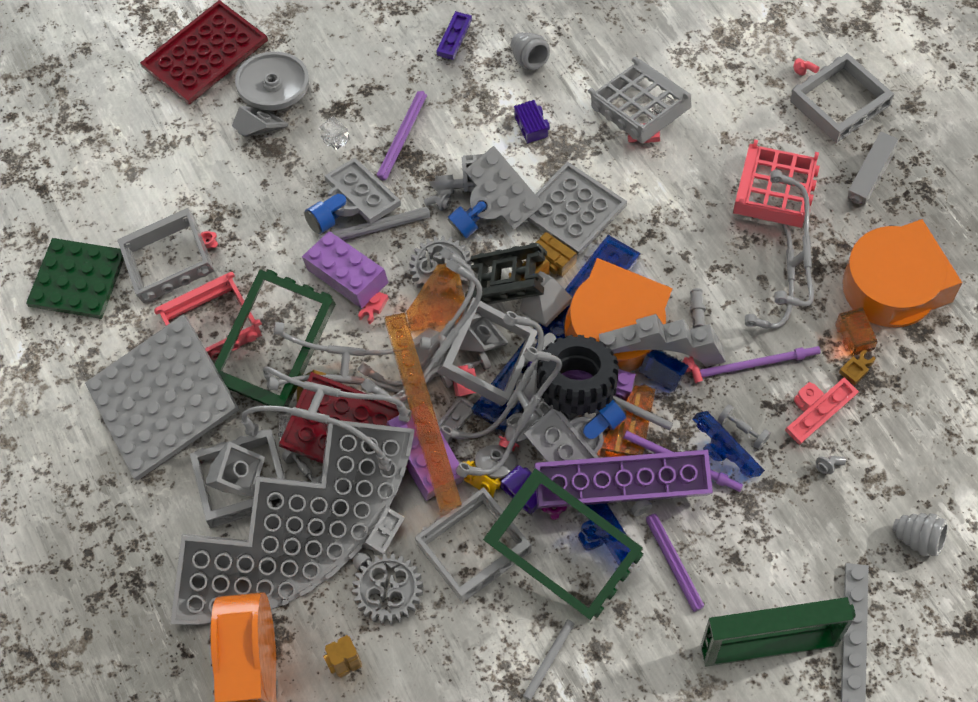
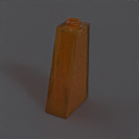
(614, 443)

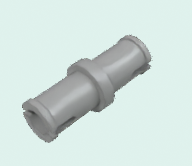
(697, 307)

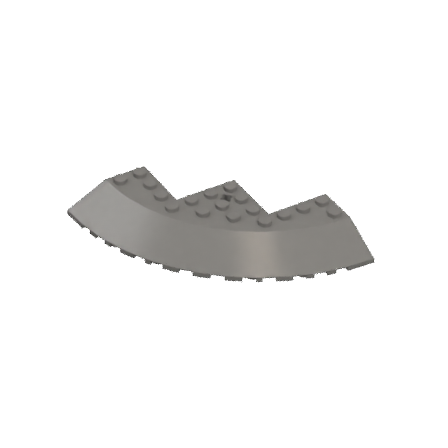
(304, 535)

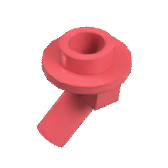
(801, 66)
(694, 368)

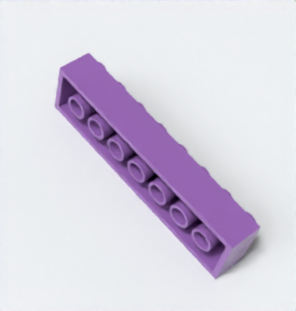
(627, 478)

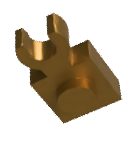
(856, 369)

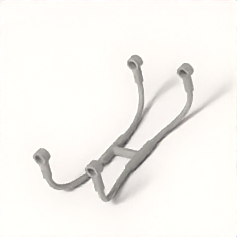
(781, 296)
(278, 329)
(446, 336)
(533, 355)
(311, 414)

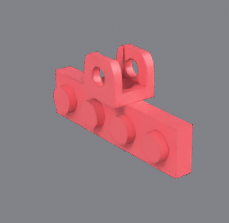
(818, 407)

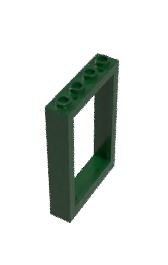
(250, 390)
(513, 509)
(776, 631)

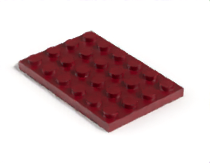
(204, 52)
(309, 436)

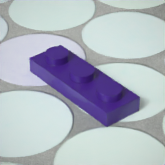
(454, 35)

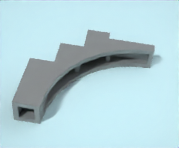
(675, 336)

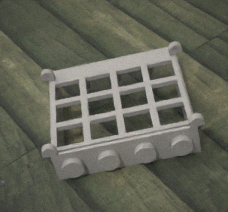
(629, 78)

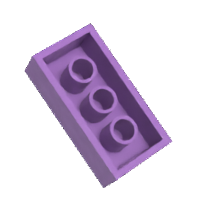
(345, 269)
(416, 463)

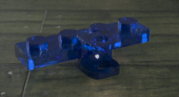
(725, 446)
(598, 536)

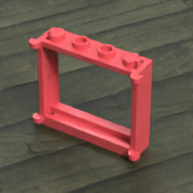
(202, 295)

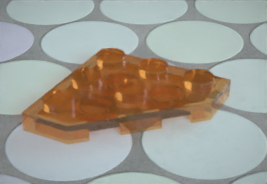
(437, 300)

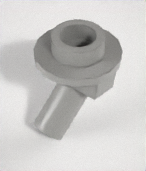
(442, 201)
(826, 464)

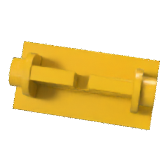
(479, 482)

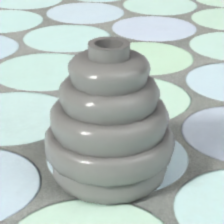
(530, 50)
(922, 532)

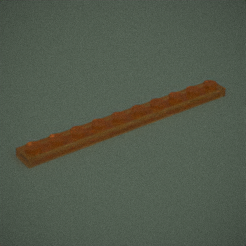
(422, 412)

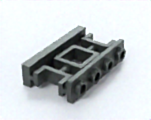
(513, 287)

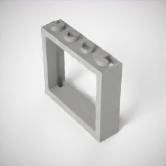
(825, 122)
(154, 233)
(472, 382)
(244, 508)
(492, 571)

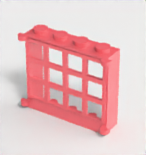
(781, 160)

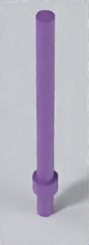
(798, 354)
(719, 478)

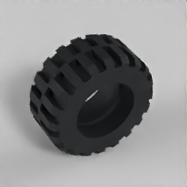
(579, 395)

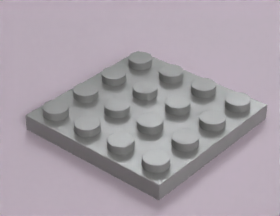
(575, 208)

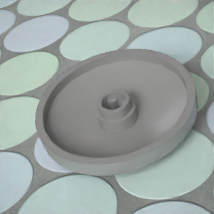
(272, 80)

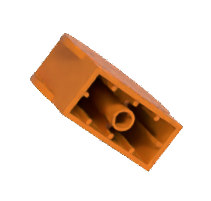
(899, 275)
(612, 301)
(243, 649)

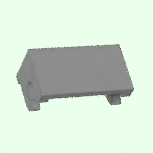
(383, 532)

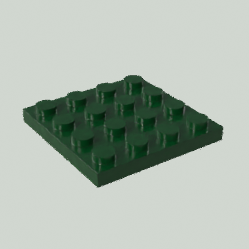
(76, 278)

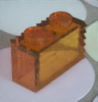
(856, 331)

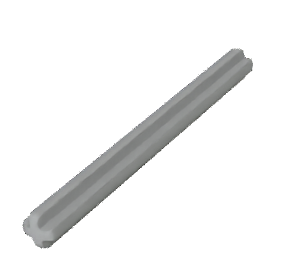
(381, 224)

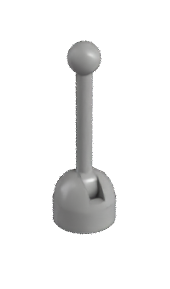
(360, 559)

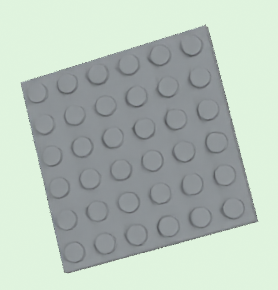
(161, 397)

